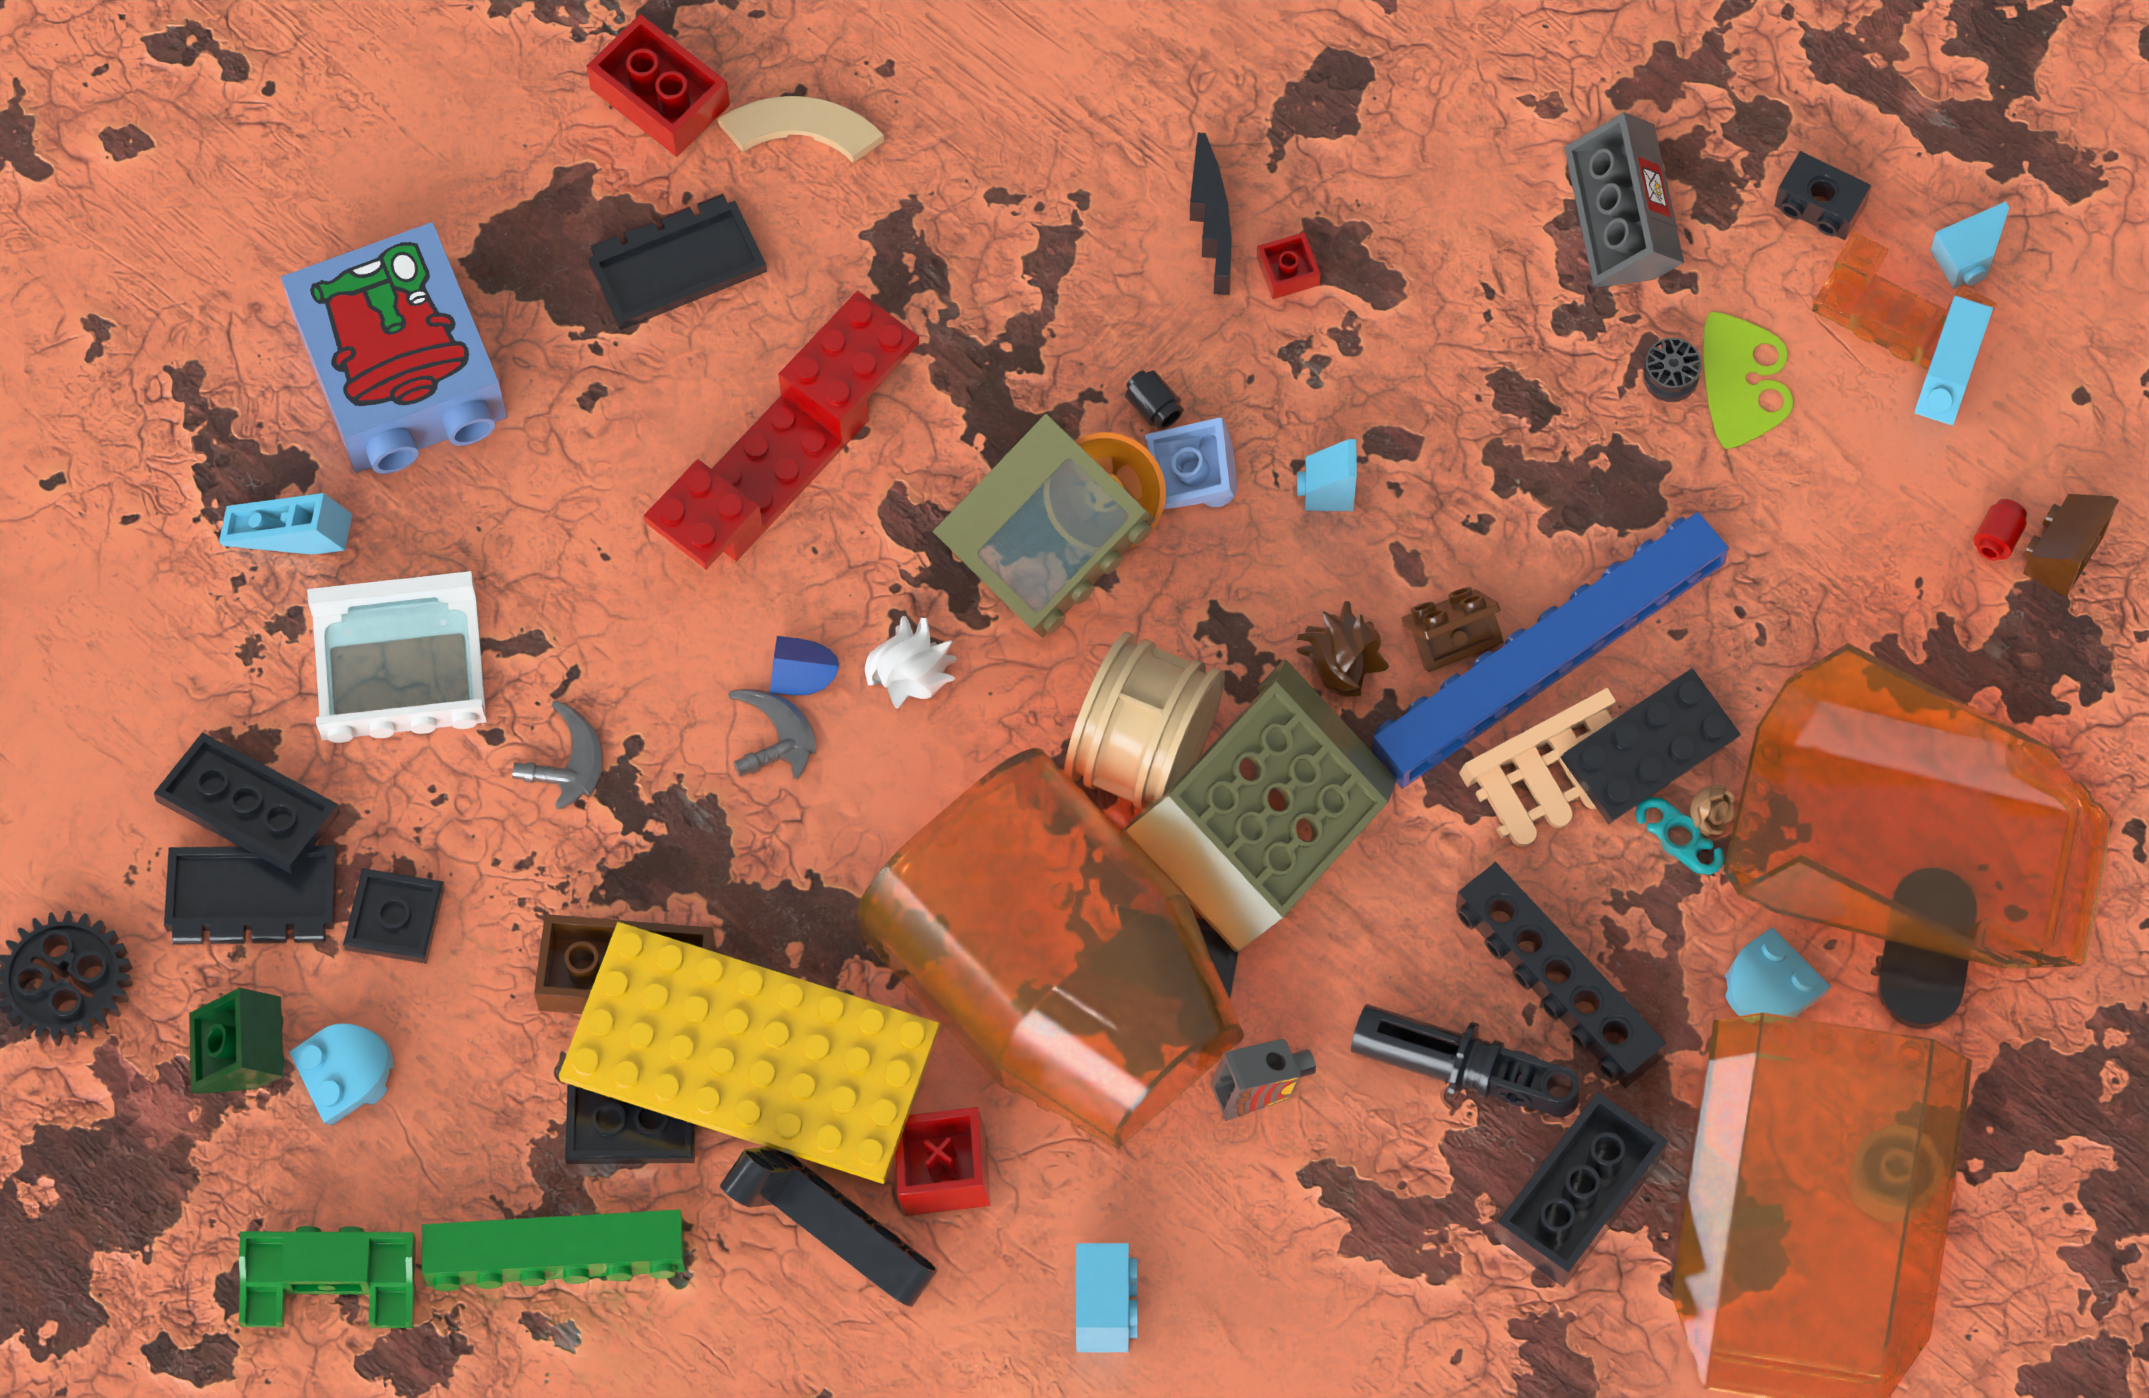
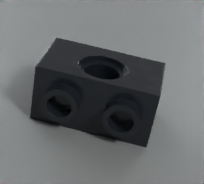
(1813, 178)

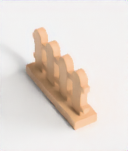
(1533, 770)

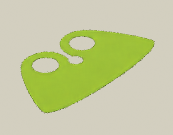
(1731, 399)

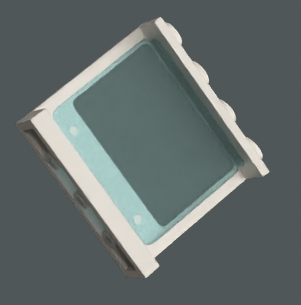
(397, 656)

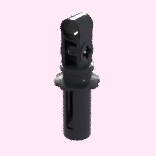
(1464, 1061)

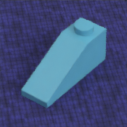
(1953, 360)
(291, 525)

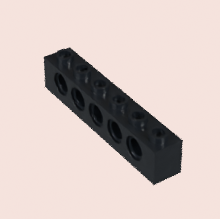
(1497, 891)

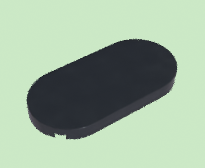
(1920, 984)

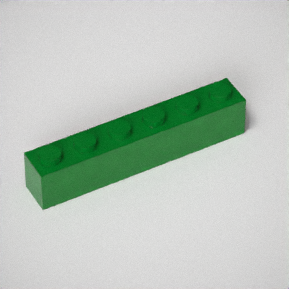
(553, 1249)

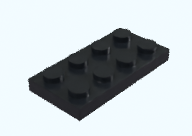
(1650, 746)
(247, 803)

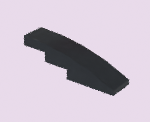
(1210, 206)

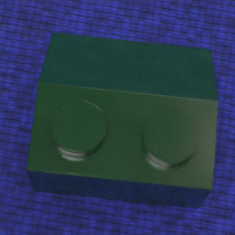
(236, 1042)

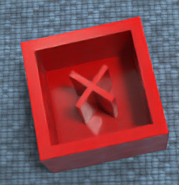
(943, 1162)

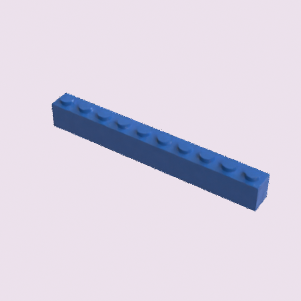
(1548, 649)

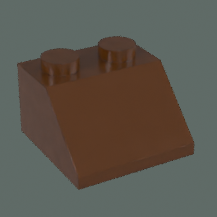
(2069, 540)

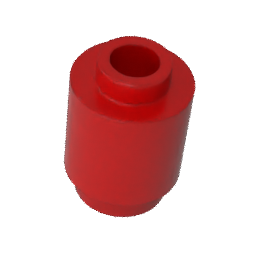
(2000, 530)

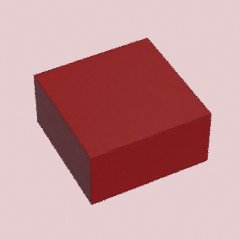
(1288, 265)

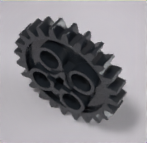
(86, 948)

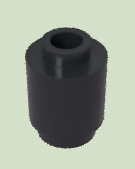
(1153, 399)

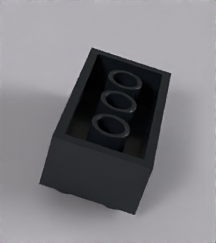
(1580, 1189)

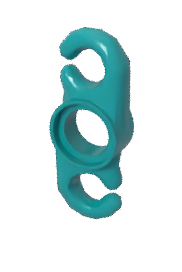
(1685, 853)

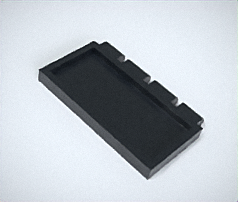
(677, 263)
(238, 891)

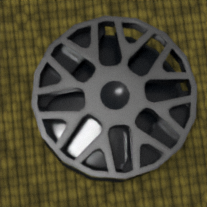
(1673, 370)

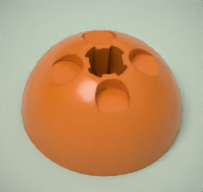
(1130, 467)

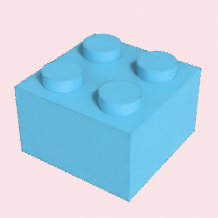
(1103, 1290)

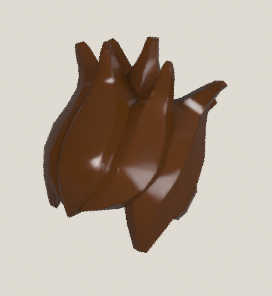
(1344, 651)

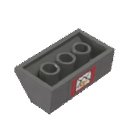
(1624, 202)

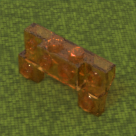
(1880, 309)

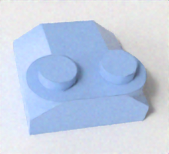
(1196, 463)

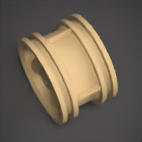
(1143, 721)

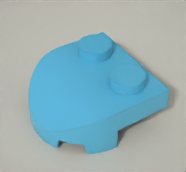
(1772, 979)
(343, 1069)

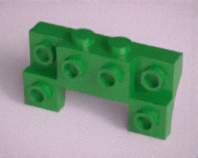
(327, 1264)

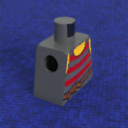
(1259, 1076)

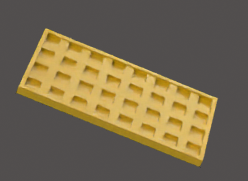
(750, 1052)

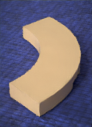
(801, 116)

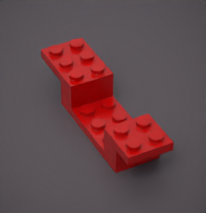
(791, 442)

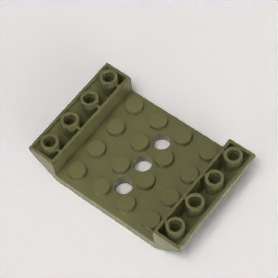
(1223, 838)

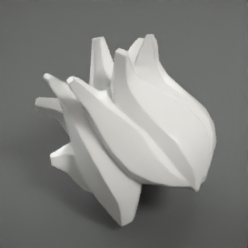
(909, 663)

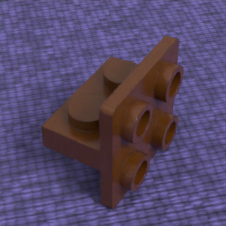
(1454, 627)

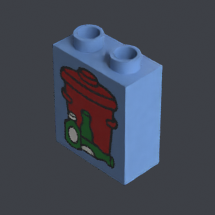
(395, 350)

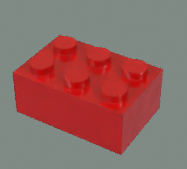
(658, 85)

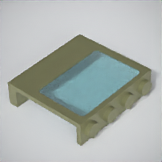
(1045, 526)

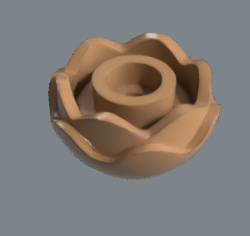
(1712, 809)

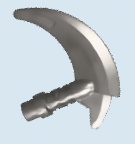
(793, 729)
(583, 767)

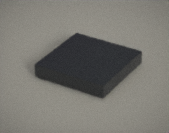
(394, 915)

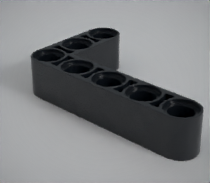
(781, 1180)

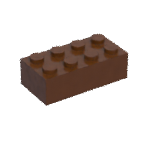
(575, 950)

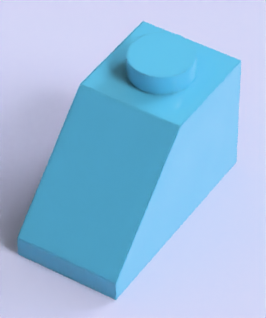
(1969, 246)
(1330, 478)

